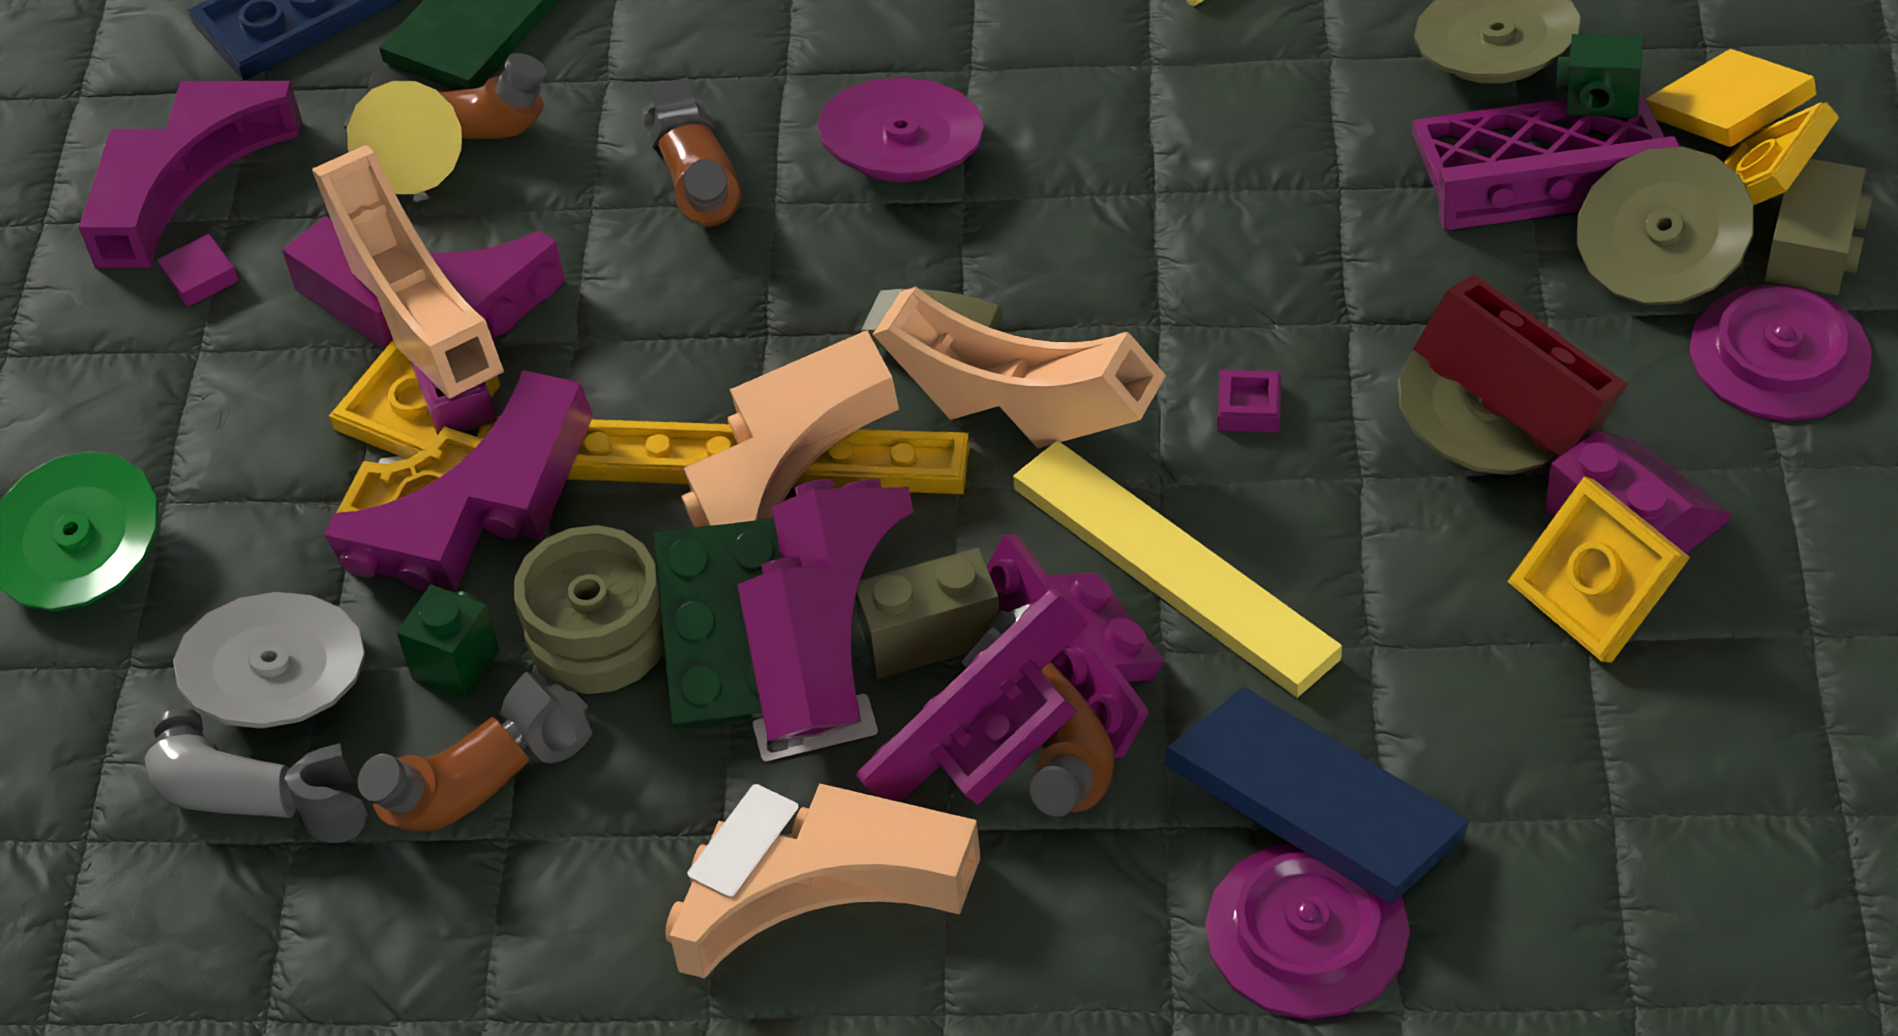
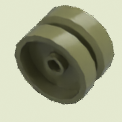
(590, 609)

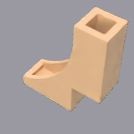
(417, 300)
(1042, 385)
(785, 426)
(839, 853)

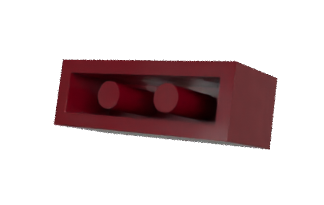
(1518, 366)

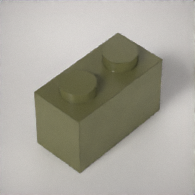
(1816, 227)
(926, 612)

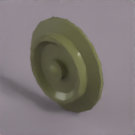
(1496, 37)
(1665, 226)
(1458, 425)

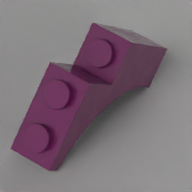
(153, 171)
(495, 281)
(500, 486)
(805, 603)

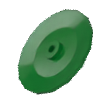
(75, 530)

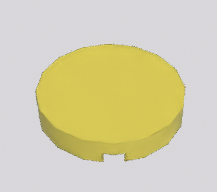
(410, 132)

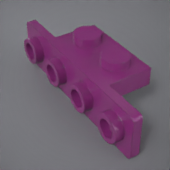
(1102, 655)
(988, 714)

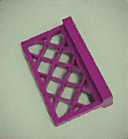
(1536, 179)

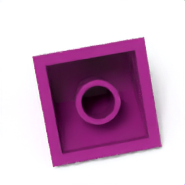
(1641, 483)

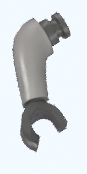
(199, 777)

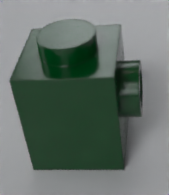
(1602, 75)
(448, 641)

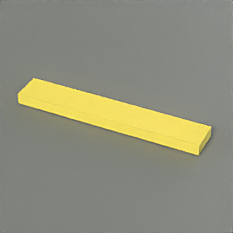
(1178, 569)

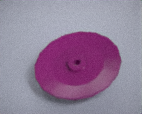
(900, 128)
(1780, 352)
(1303, 935)

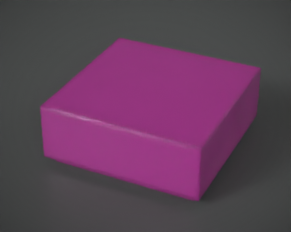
(197, 270)
(1249, 401)

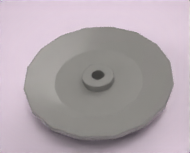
(268, 660)

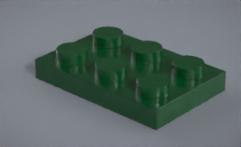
(704, 619)

